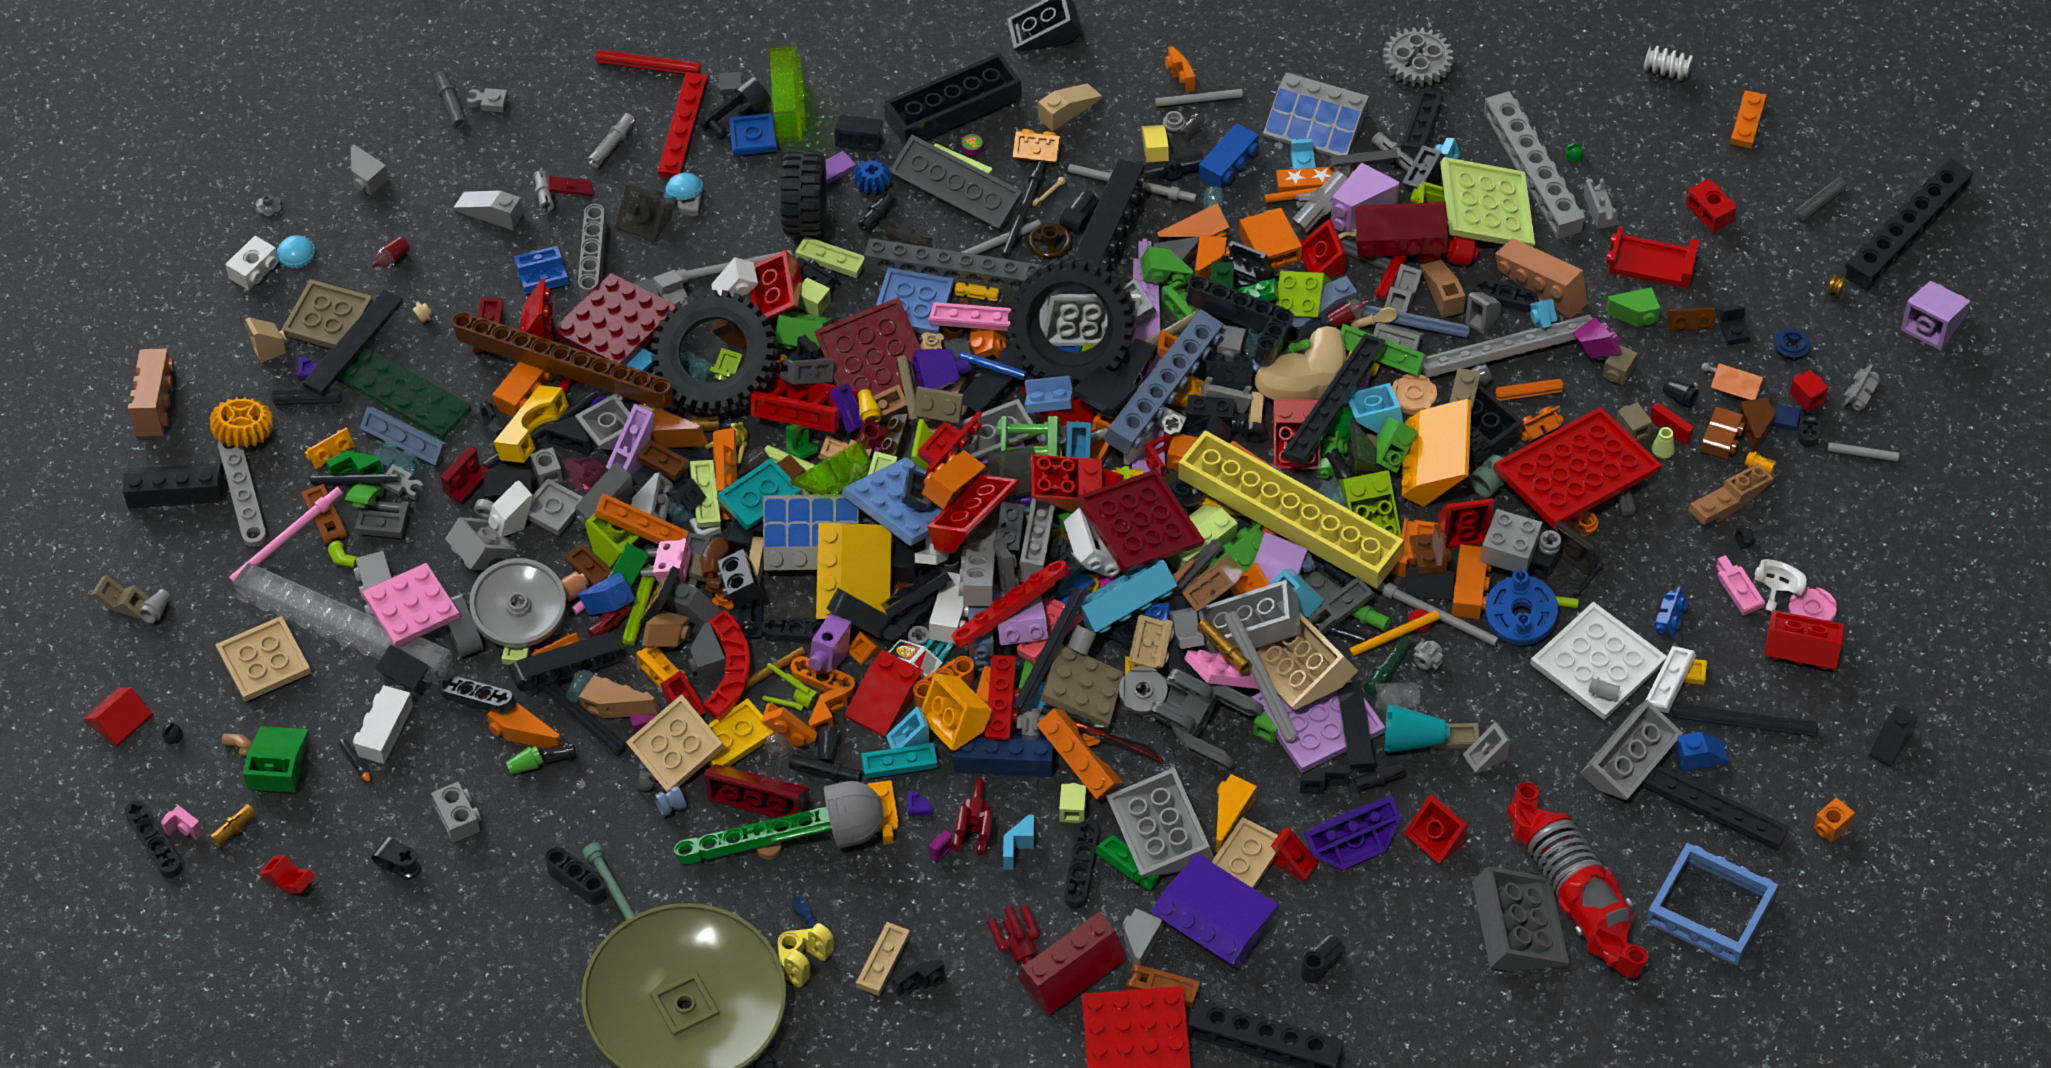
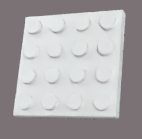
(1602, 648)

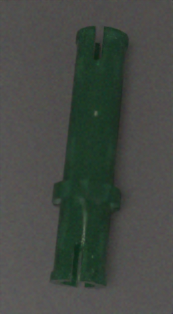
(1383, 672)

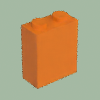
(1272, 235)

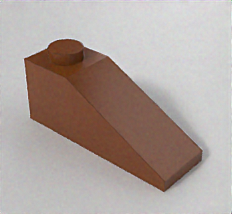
(675, 431)

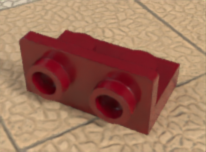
(463, 475)

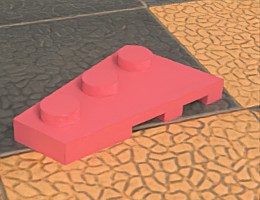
(1052, 609)

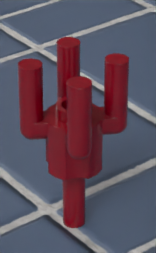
(975, 818)
(1019, 941)

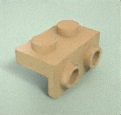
(1151, 642)

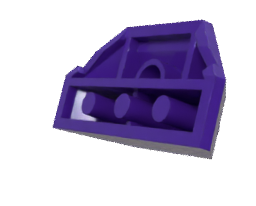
(1355, 834)

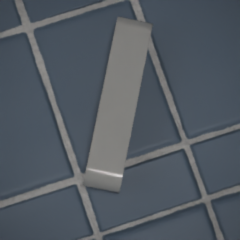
(592, 249)

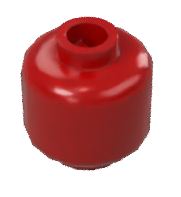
(1461, 251)

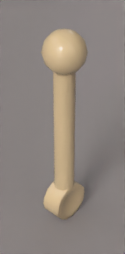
(1037, 202)

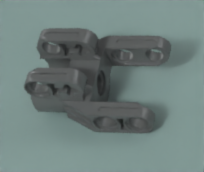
(1190, 708)

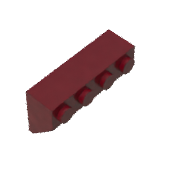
(1401, 229)
(755, 792)
(1073, 964)

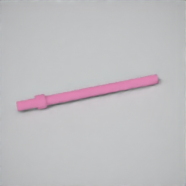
(320, 506)

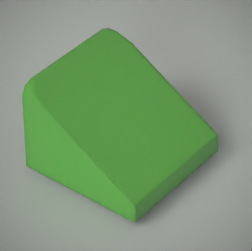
(1265, 727)

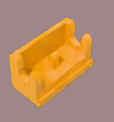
(655, 665)

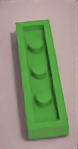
(1393, 354)

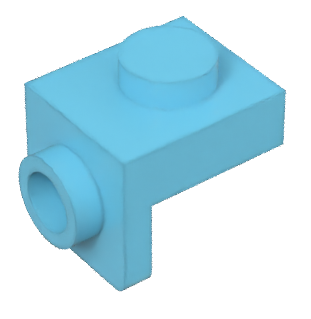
(1543, 313)

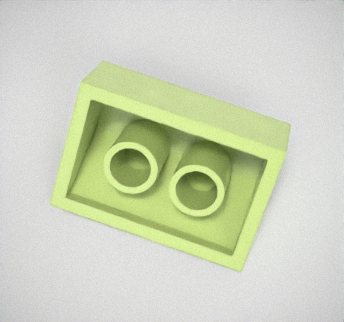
(1212, 524)

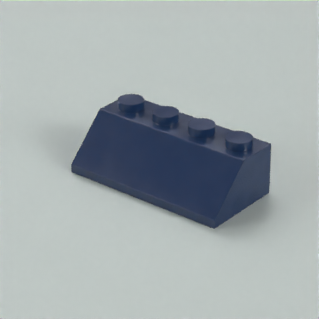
(1017, 757)

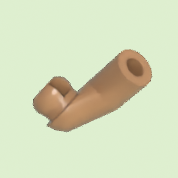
(237, 740)

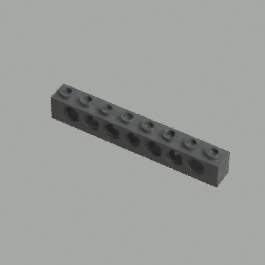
(963, 267)

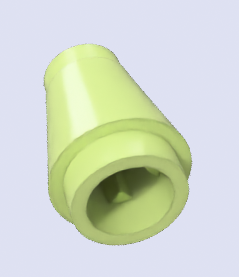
(1664, 444)

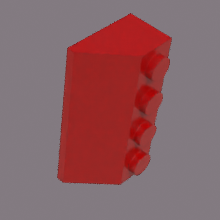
(969, 511)

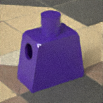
(938, 368)

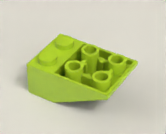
(1372, 499)

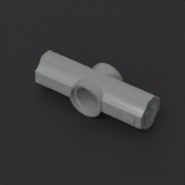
(1319, 202)

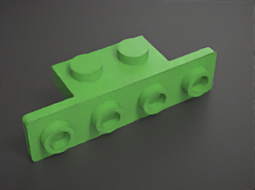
(1244, 548)

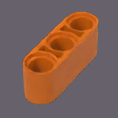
(952, 668)

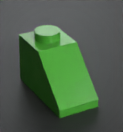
(1635, 307)

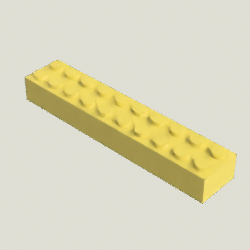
(1291, 509)

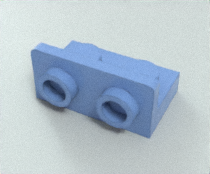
(1048, 394)

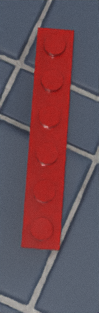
(682, 125)

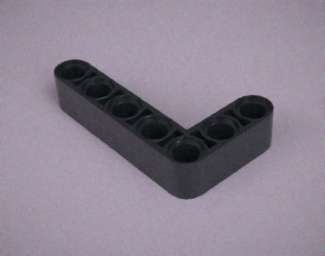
(1246, 310)

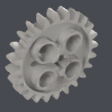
(1418, 57)

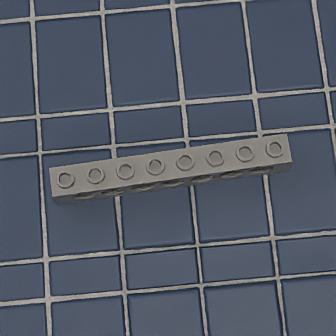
(1531, 157)

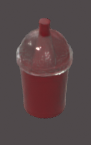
(390, 253)
(1347, 312)

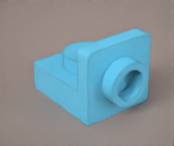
(1302, 154)

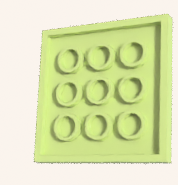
(1486, 202)

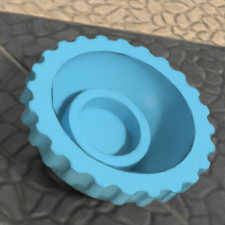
(684, 186)
(296, 251)

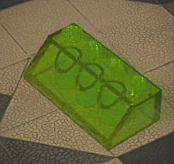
(835, 471)

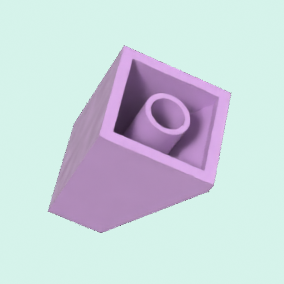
(1362, 188)
(1934, 314)

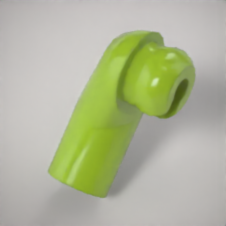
(339, 557)

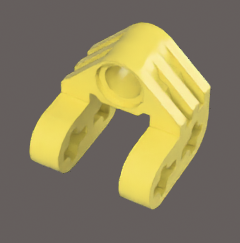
(795, 965)

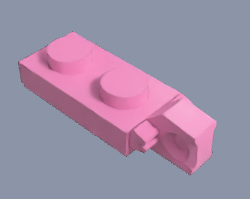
(1739, 586)

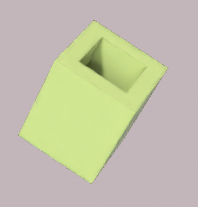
(813, 297)
(1072, 803)

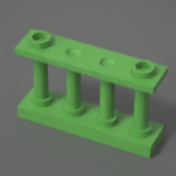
(1049, 429)

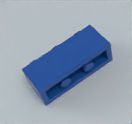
(1228, 156)

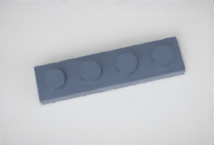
(403, 435)

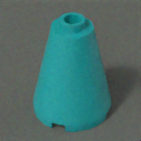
(1412, 730)

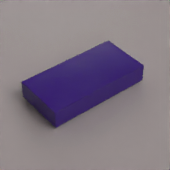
(848, 407)

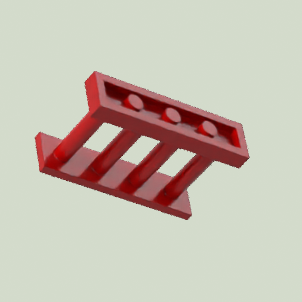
(799, 405)

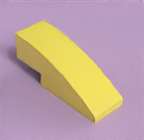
(1155, 143)

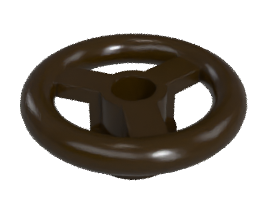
(1049, 235)

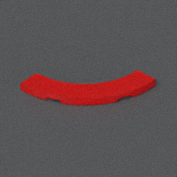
(736, 667)

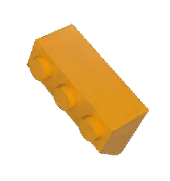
(954, 710)

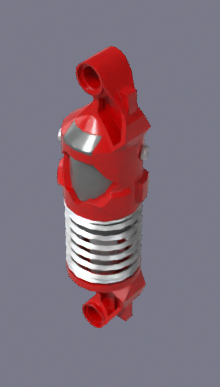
(1582, 884)

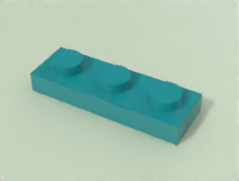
(899, 760)

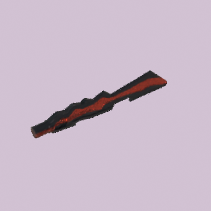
(1101, 732)

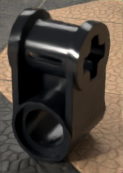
(396, 858)

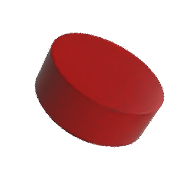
(1416, 614)

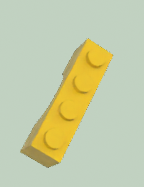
(543, 406)

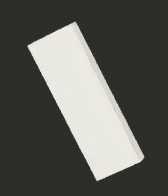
(1671, 678)

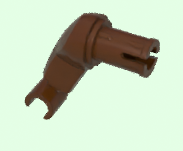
(715, 550)

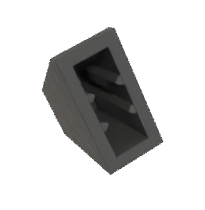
(614, 483)

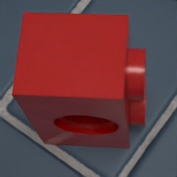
(1711, 205)

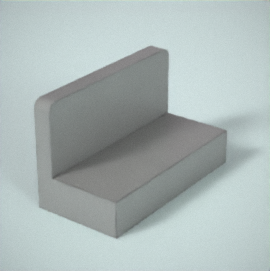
(1399, 335)

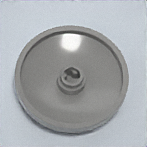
(517, 602)

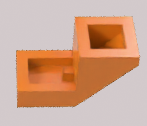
(826, 704)

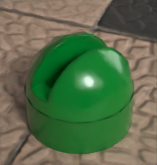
(1574, 152)

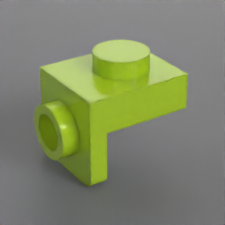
(726, 364)

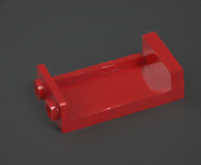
(1652, 260)

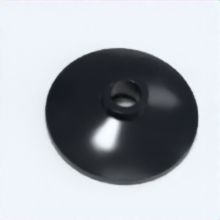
(1184, 492)

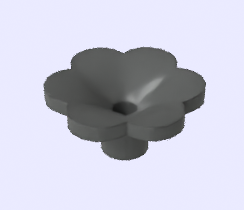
(268, 205)

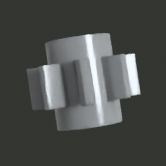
(1428, 655)
(1028, 721)

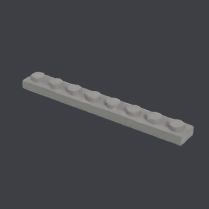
(1502, 347)

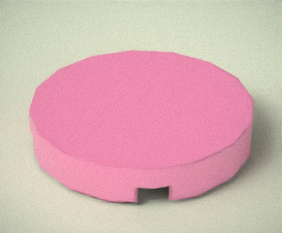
(1813, 603)

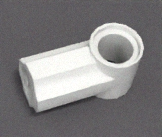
(1171, 421)

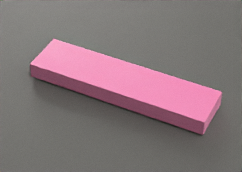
(969, 316)

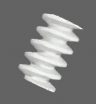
(1666, 63)

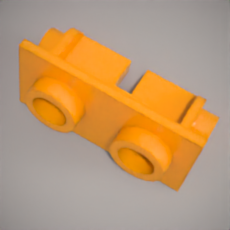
(329, 448)

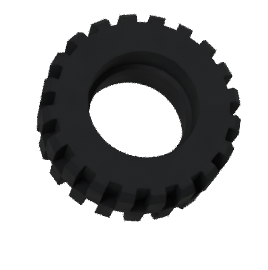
(803, 193)

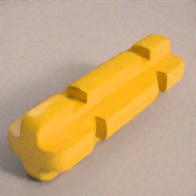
(976, 291)

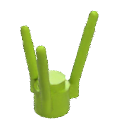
(803, 695)

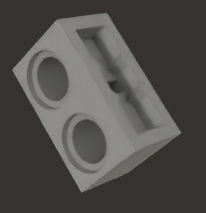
(454, 812)

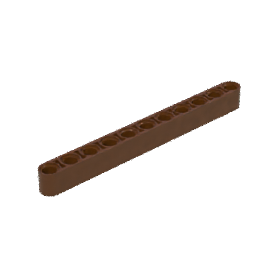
(563, 360)

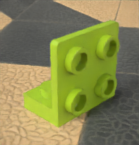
(1301, 292)

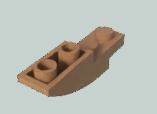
(1732, 496)

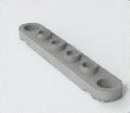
(242, 494)

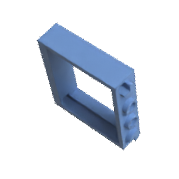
(1698, 934)

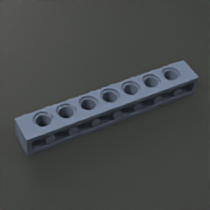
(1163, 382)

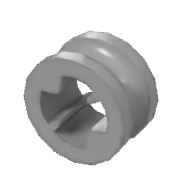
(1553, 536)
(918, 630)

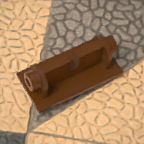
(1691, 319)

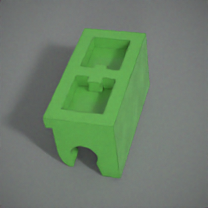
(1175, 300)

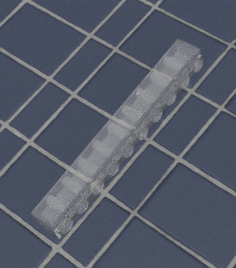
(332, 619)

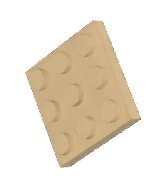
(263, 658)
(675, 744)

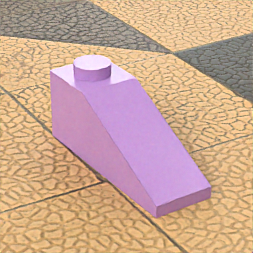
(633, 439)

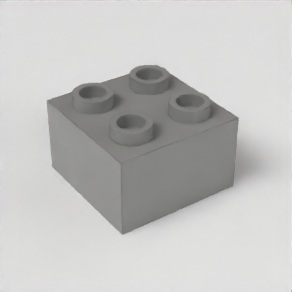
(1511, 541)

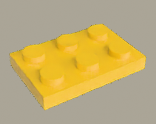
(740, 733)

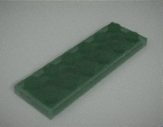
(405, 393)

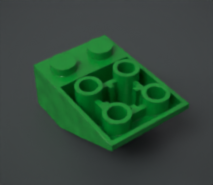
(275, 759)

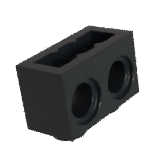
(739, 578)

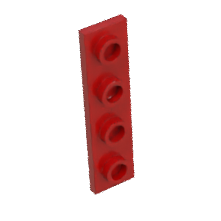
(948, 441)
(1001, 697)

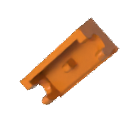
(1737, 382)

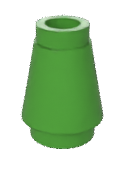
(525, 761)

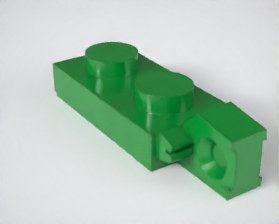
(1120, 857)

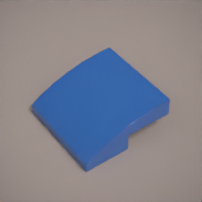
(541, 264)

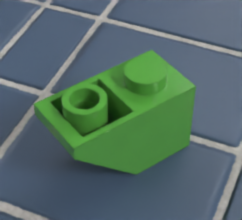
(1164, 267)
(1394, 443)

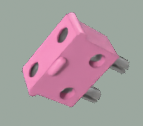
(668, 554)

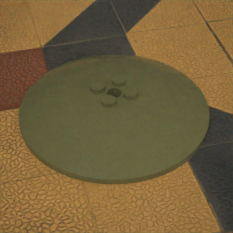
(679, 956)

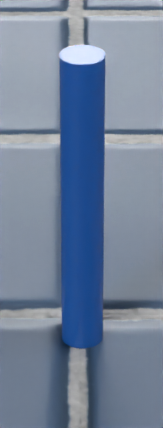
(992, 365)

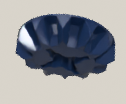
(1793, 336)

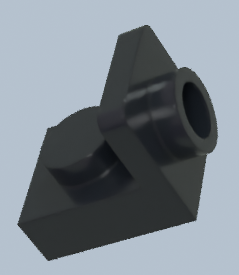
(687, 492)

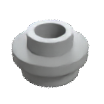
(1173, 121)

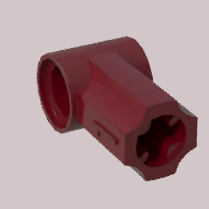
(875, 431)

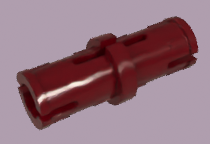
(599, 628)

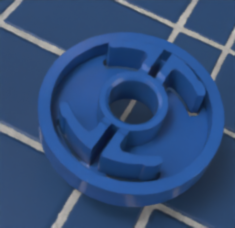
(1521, 592)

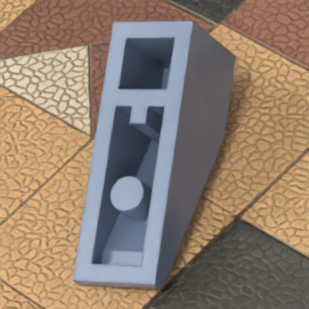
(1333, 295)

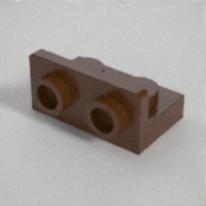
(1430, 551)

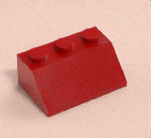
(1804, 640)

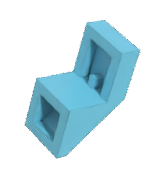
(1018, 838)

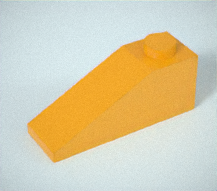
(1234, 802)

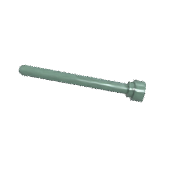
(595, 855)

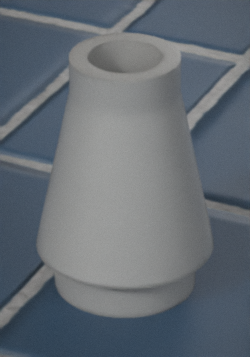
(153, 608)

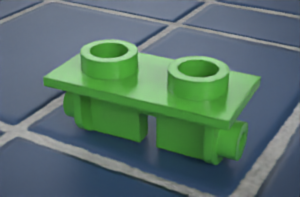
(1325, 468)

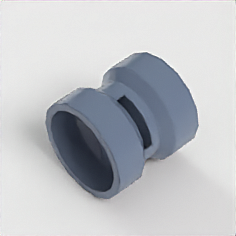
(670, 801)

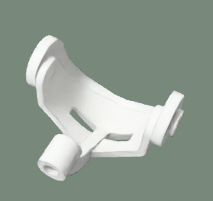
(1796, 578)

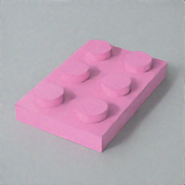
(1218, 671)

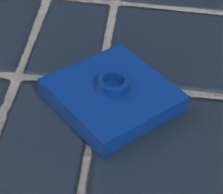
(752, 134)

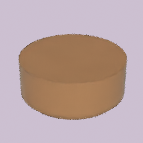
(770, 851)

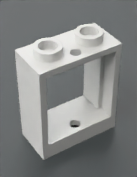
(1081, 539)

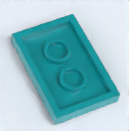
(746, 495)

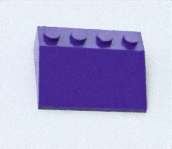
(1215, 909)

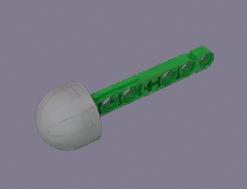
(851, 813)

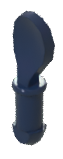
(802, 909)

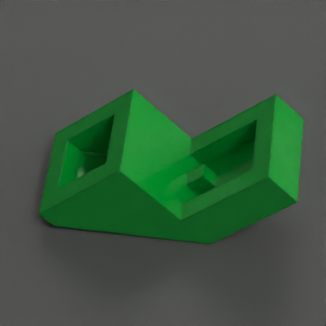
(353, 461)

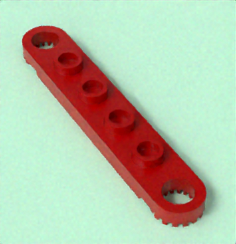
(1010, 603)

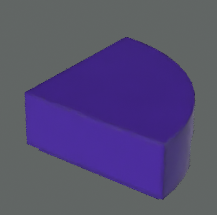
(305, 368)
(917, 805)

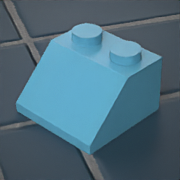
(1373, 406)

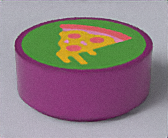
(972, 144)

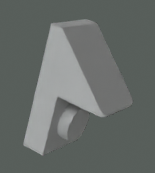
(671, 287)

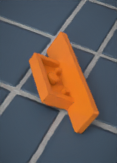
(724, 461)

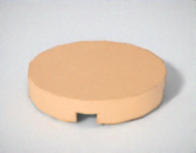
(1415, 393)

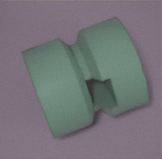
(1485, 479)

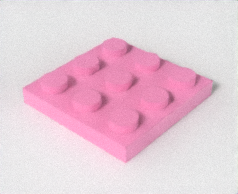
(410, 605)

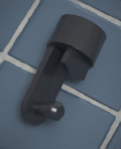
(750, 94)

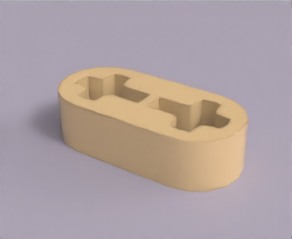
(1256, 407)

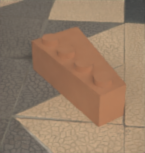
(1544, 275)
(151, 392)

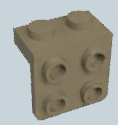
(939, 405)

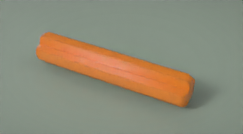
(1529, 389)

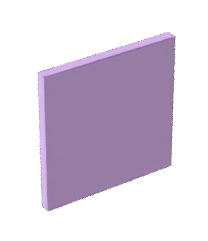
(1279, 554)

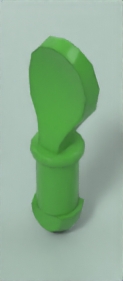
(1295, 347)

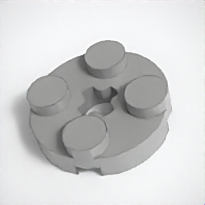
(1133, 680)

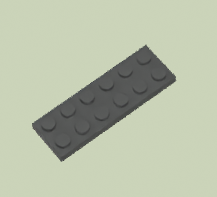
(956, 182)

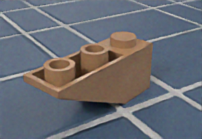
(1444, 288)
(613, 700)

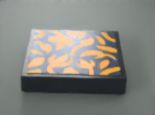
(660, 595)

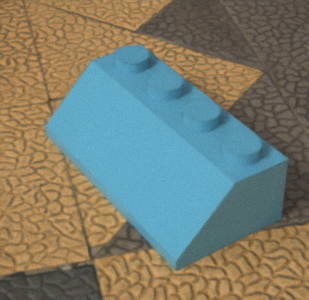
(1125, 595)

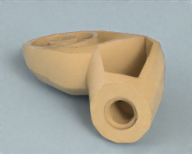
(1307, 374)

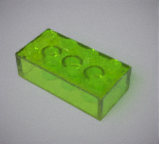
(787, 93)

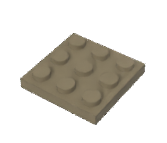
(325, 313)
(1082, 686)

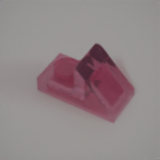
(585, 472)

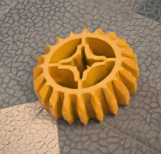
(241, 422)

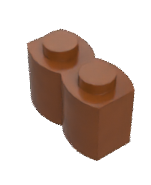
(1722, 433)

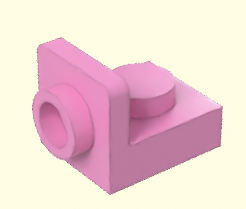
(182, 821)

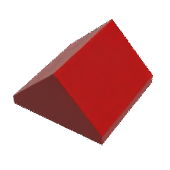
(1324, 251)
(119, 715)
(1437, 830)

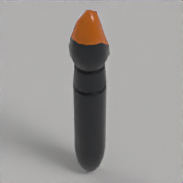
(362, 771)

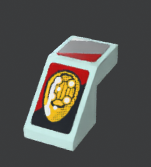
(917, 656)

